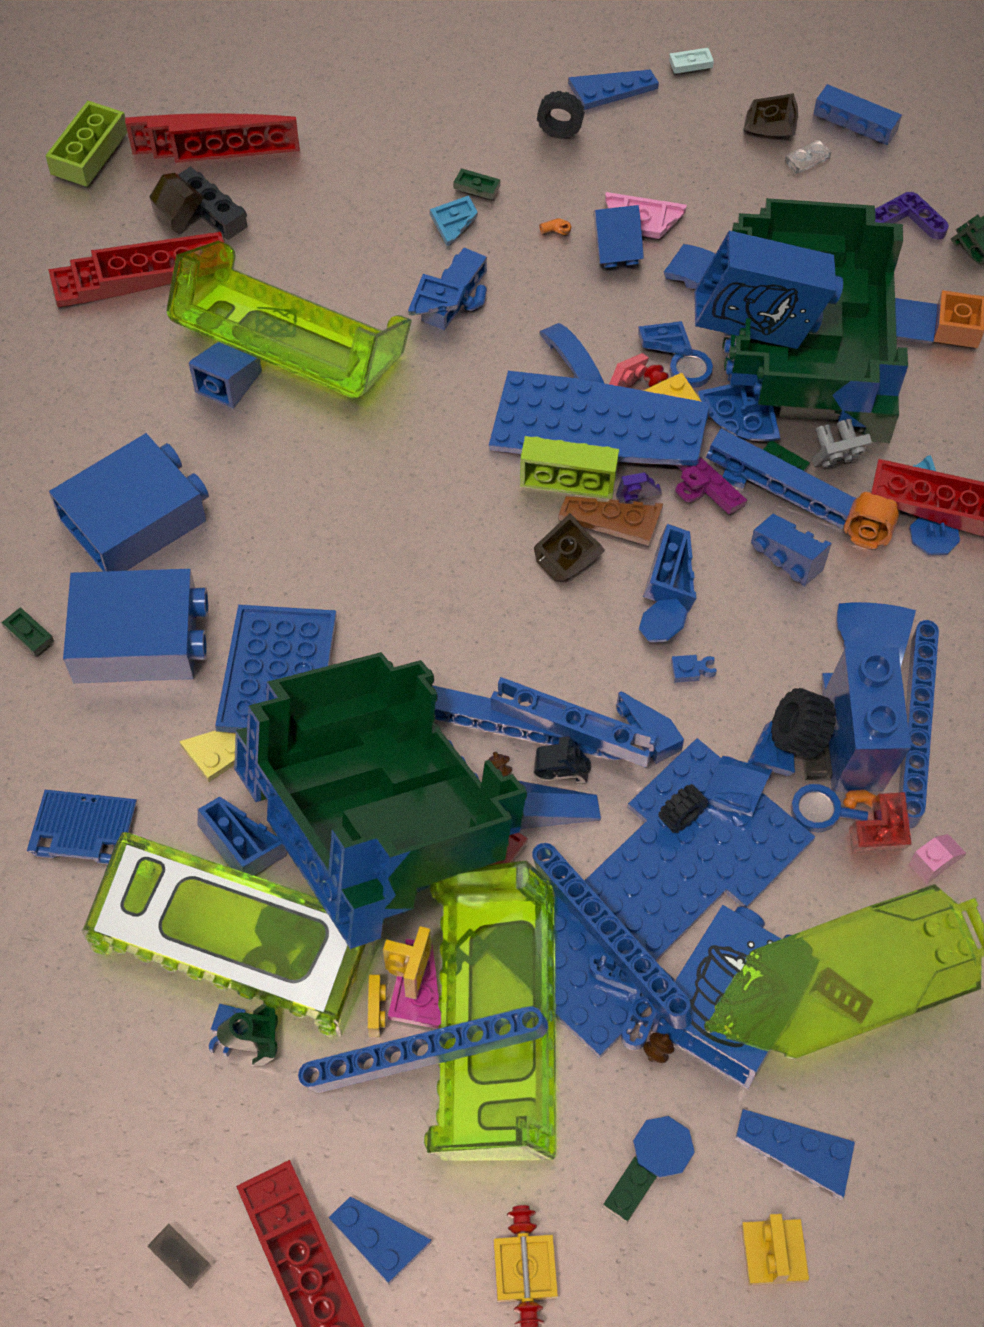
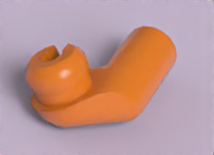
(556, 225)
(856, 796)

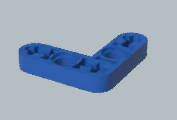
(605, 976)

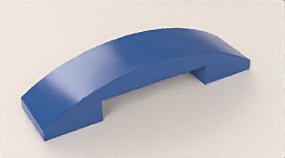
(572, 352)

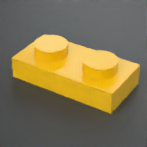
(376, 1017)

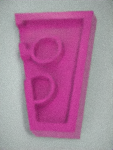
(425, 1008)

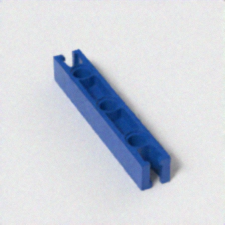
(780, 478)
(592, 730)

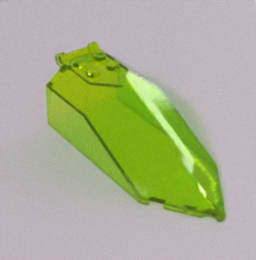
(853, 974)

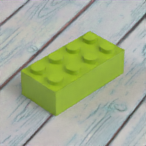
(86, 143)
(568, 467)

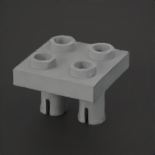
(845, 450)

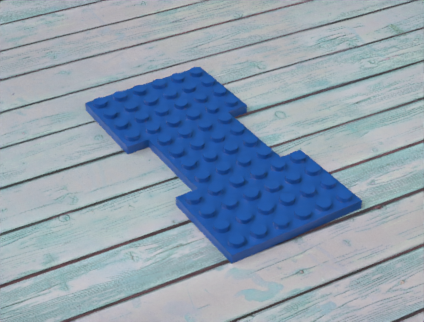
(664, 885)

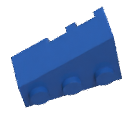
(791, 549)

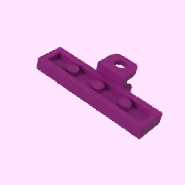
(705, 479)

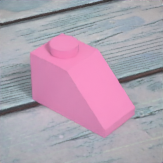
(936, 857)

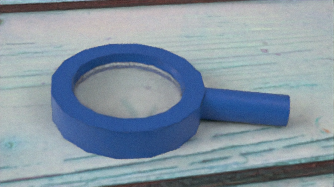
(695, 367)
(819, 808)

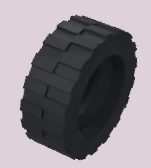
(562, 101)

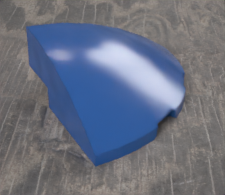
(739, 413)
(875, 625)

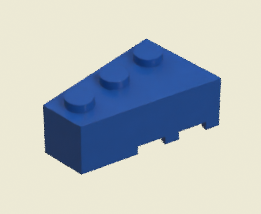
(672, 568)
(239, 839)

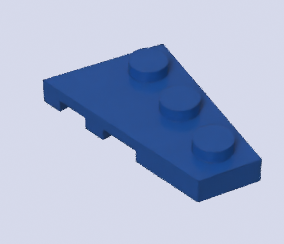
(378, 1238)

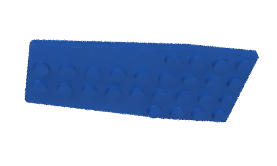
(575, 410)

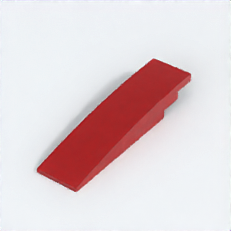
(211, 135)
(122, 269)
(932, 495)
(297, 1250)

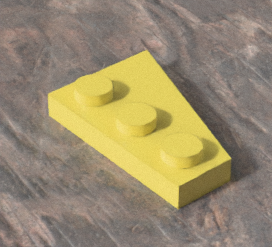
(211, 752)

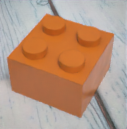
(959, 319)

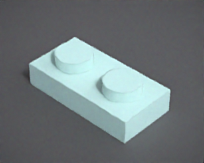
(691, 60)

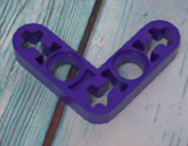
(912, 205)

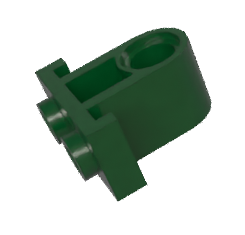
(972, 238)
(254, 1034)

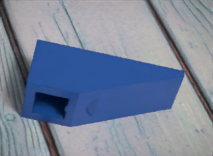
(643, 717)

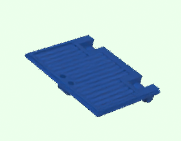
(80, 826)

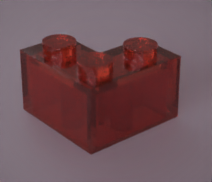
(887, 831)

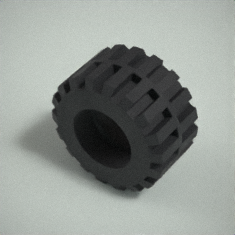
(803, 723)

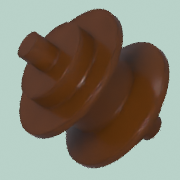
(500, 762)
(658, 1047)

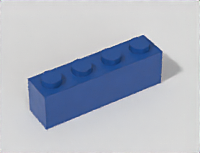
(857, 114)
(466, 269)

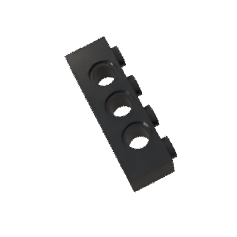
(216, 207)

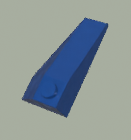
(557, 806)

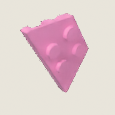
(655, 215)

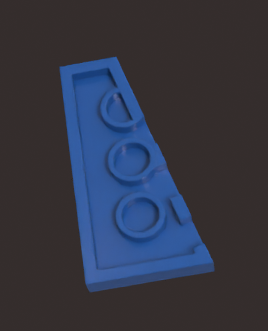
(611, 87)
(808, 1152)

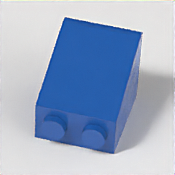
(618, 235)
(224, 373)

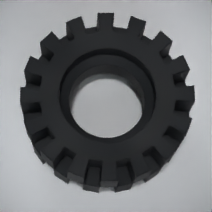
(683, 808)

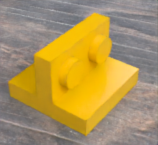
(409, 960)
(774, 1251)

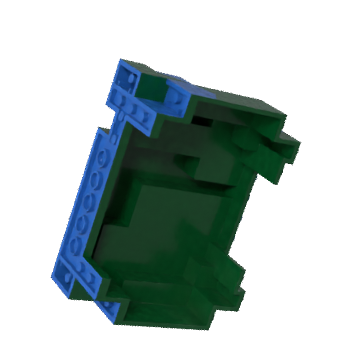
(853, 358)
(371, 789)

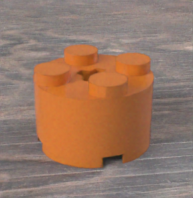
(871, 520)

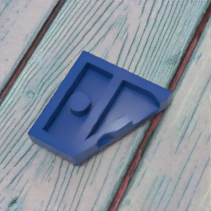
(665, 337)
(769, 756)

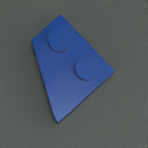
(435, 296)

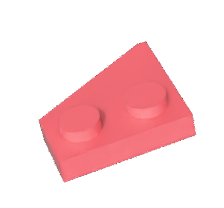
(629, 371)

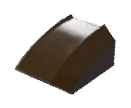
(773, 116)
(174, 201)
(567, 549)

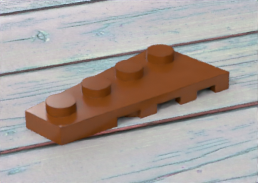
(623, 520)

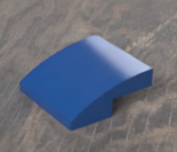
(689, 265)
(915, 320)

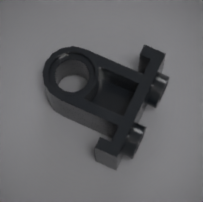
(561, 762)

